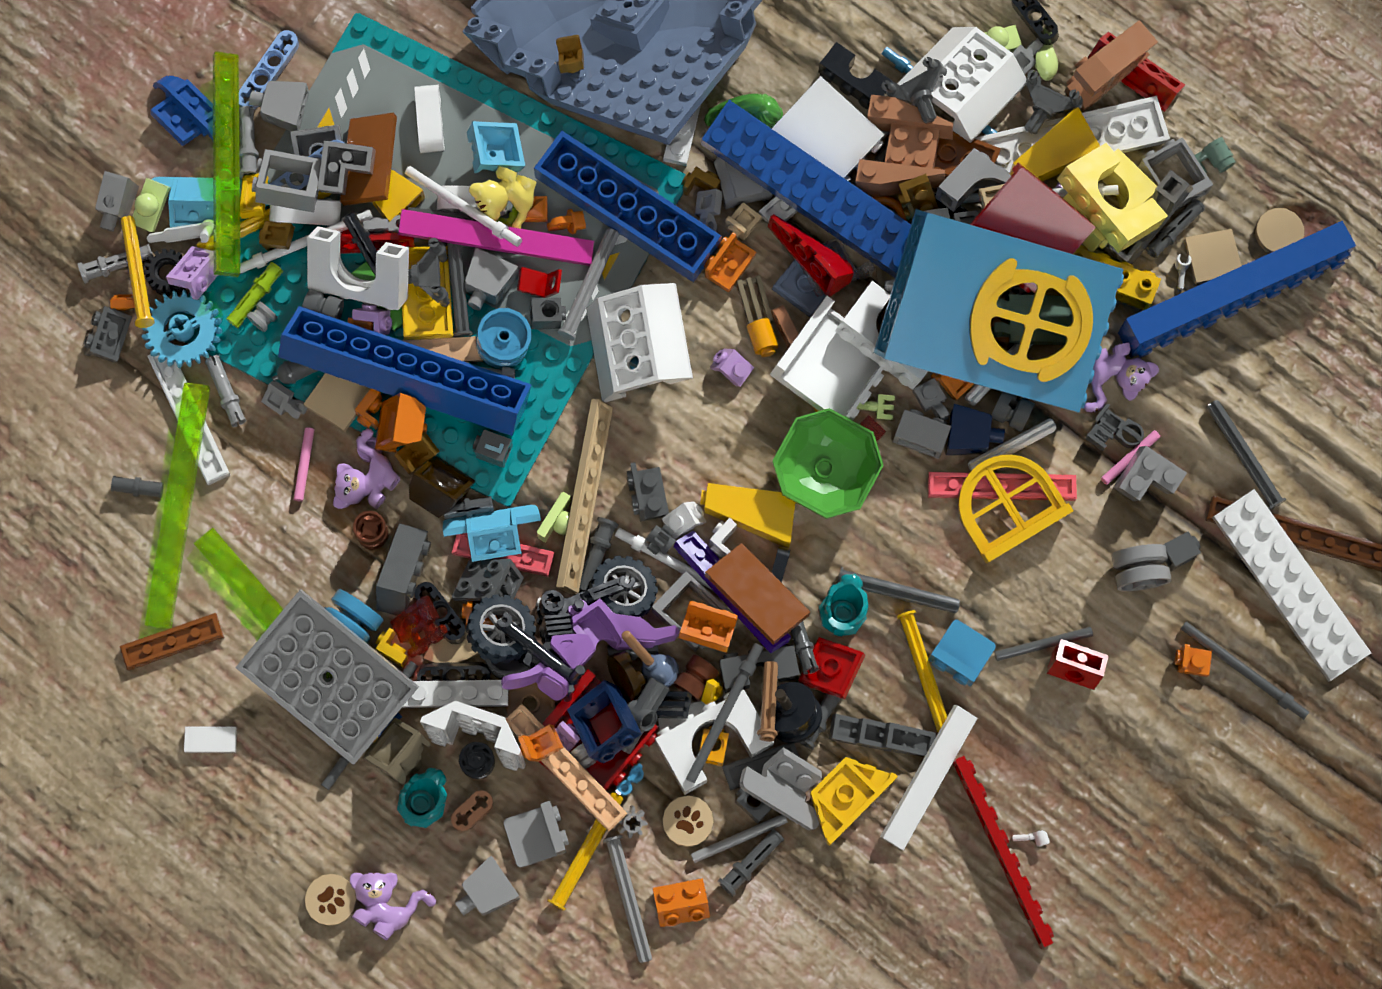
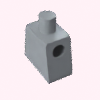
(282, 103)
(115, 199)
(488, 279)
(487, 889)

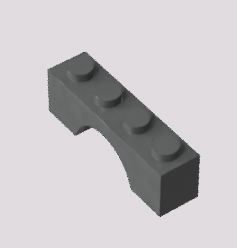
(1169, 197)

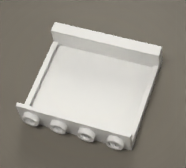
(830, 129)
(826, 367)

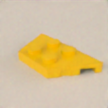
(846, 795)

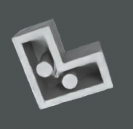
(338, 160)
(1145, 469)

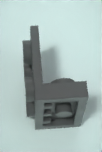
(649, 491)
(487, 579)

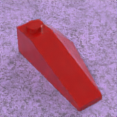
(820, 263)

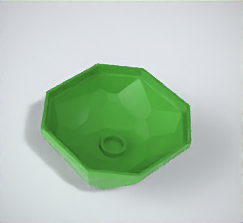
(827, 463)

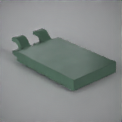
(1053, 309)

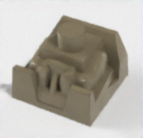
(397, 751)

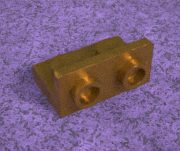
(916, 195)

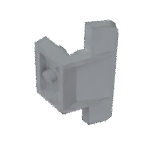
(784, 786)

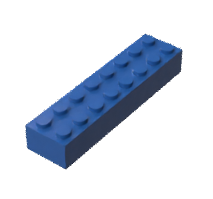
(627, 206)

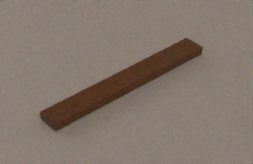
(1319, 539)

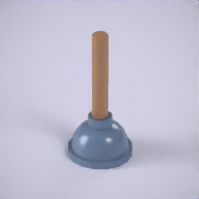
(658, 666)

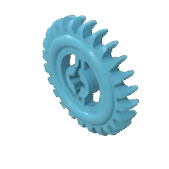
(203, 318)

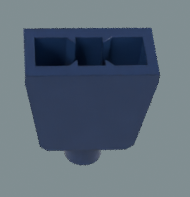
(971, 432)

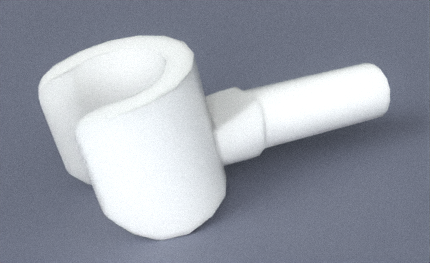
(1182, 267)
(1041, 838)

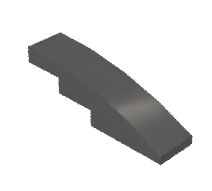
(881, 735)

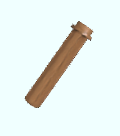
(767, 730)

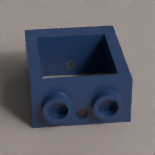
(589, 706)

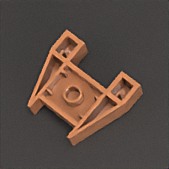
(1110, 64)
(909, 150)

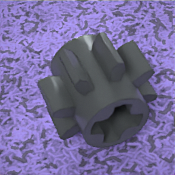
(660, 539)

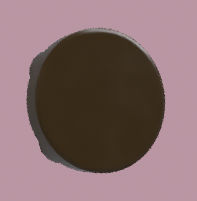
(625, 675)

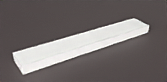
(172, 383)
(928, 777)

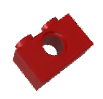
(1077, 664)

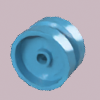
(499, 324)
(355, 614)

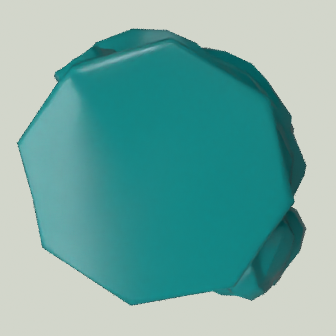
(844, 606)
(423, 798)

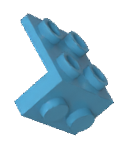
(962, 653)

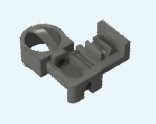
(1112, 424)

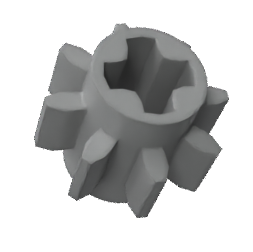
(635, 827)

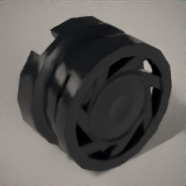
(477, 760)

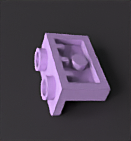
(194, 271)

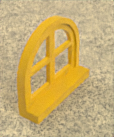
(1023, 529)

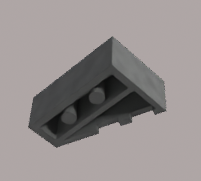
(402, 569)

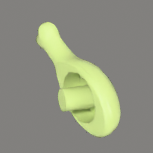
(1046, 61)

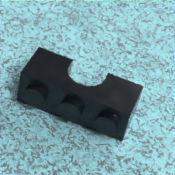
(836, 68)

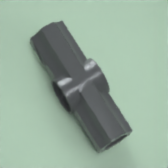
(645, 708)

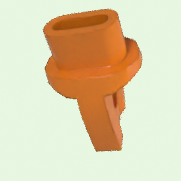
(572, 222)

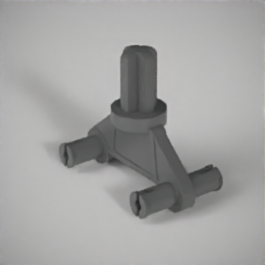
(919, 89)
(1047, 102)
(427, 272)

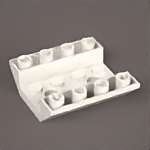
(981, 85)
(651, 334)
(444, 724)

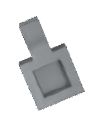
(1025, 56)
(707, 206)
(379, 225)
(931, 397)
(281, 401)

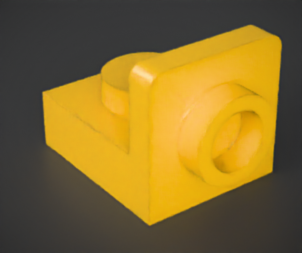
(395, 652)

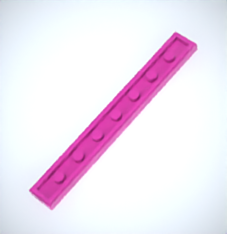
(477, 235)

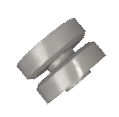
(1141, 567)

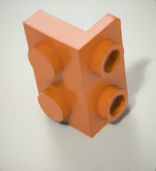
(729, 262)
(708, 626)
(681, 902)

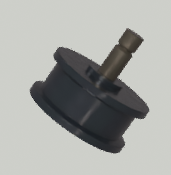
(797, 712)

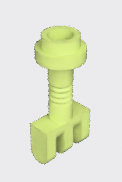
(879, 406)

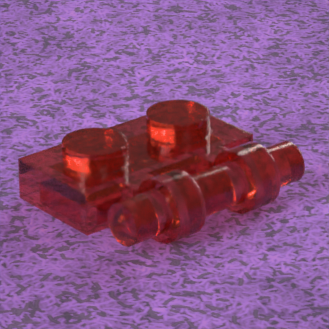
(416, 619)

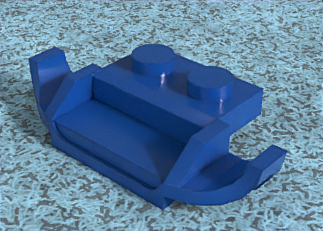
(184, 111)

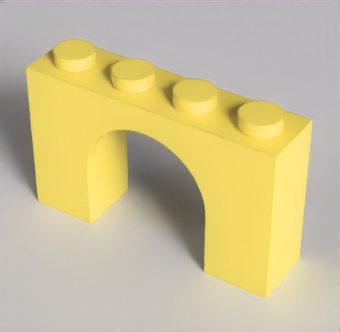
(1133, 191)
(1117, 226)

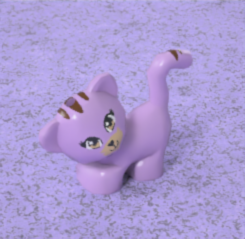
(1130, 374)
(353, 485)
(374, 892)

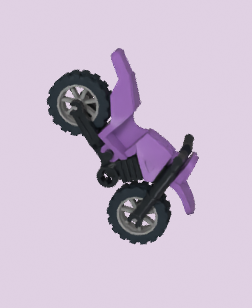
(568, 628)

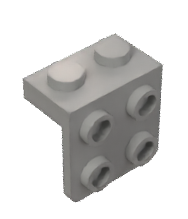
(536, 835)

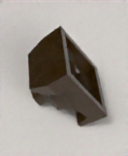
(438, 486)

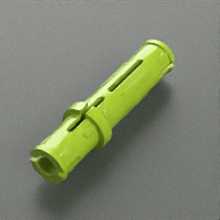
(260, 287)

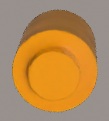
(762, 337)

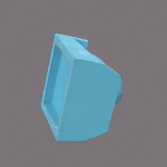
(495, 146)

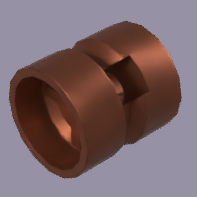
(370, 530)
(695, 677)

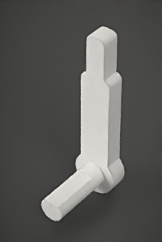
(200, 230)

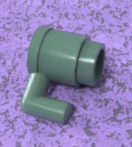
(1218, 155)

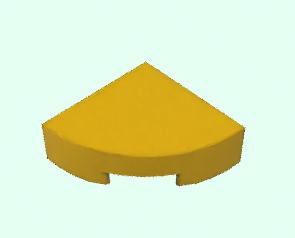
(712, 691)

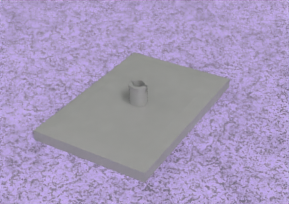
(292, 668)

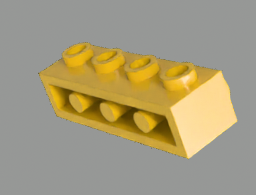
(1137, 286)

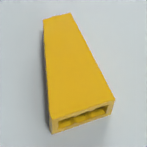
(1059, 147)
(754, 510)

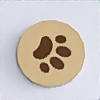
(687, 821)
(330, 900)

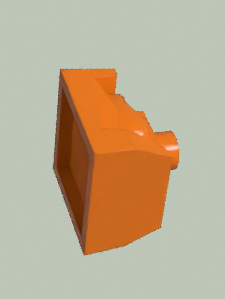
(400, 422)

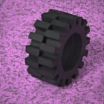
(153, 267)

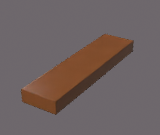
(171, 641)

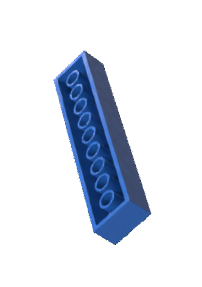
(808, 186)
(1237, 289)
(404, 368)

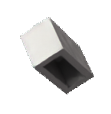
(922, 433)

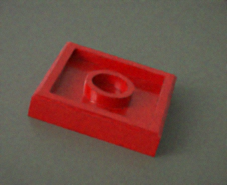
(837, 668)

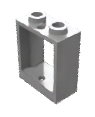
(1202, 182)
(286, 196)
(674, 592)

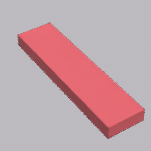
(530, 560)

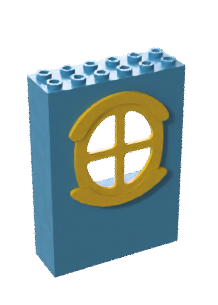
(950, 294)

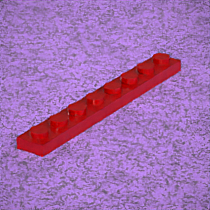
(1007, 860)

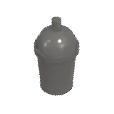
(291, 372)

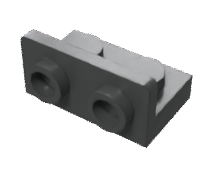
(107, 334)

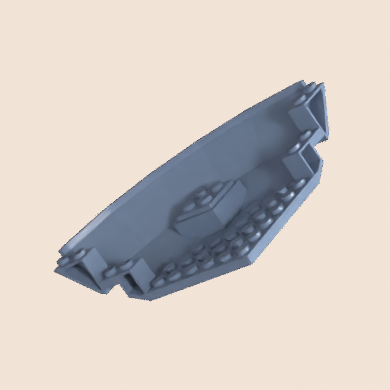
(641, 62)

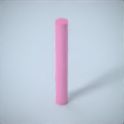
(303, 464)
(1121, 465)

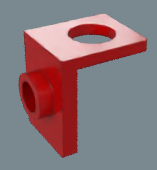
(539, 283)

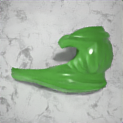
(759, 105)

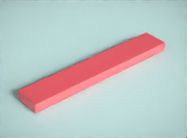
(949, 485)

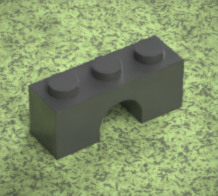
(784, 656)

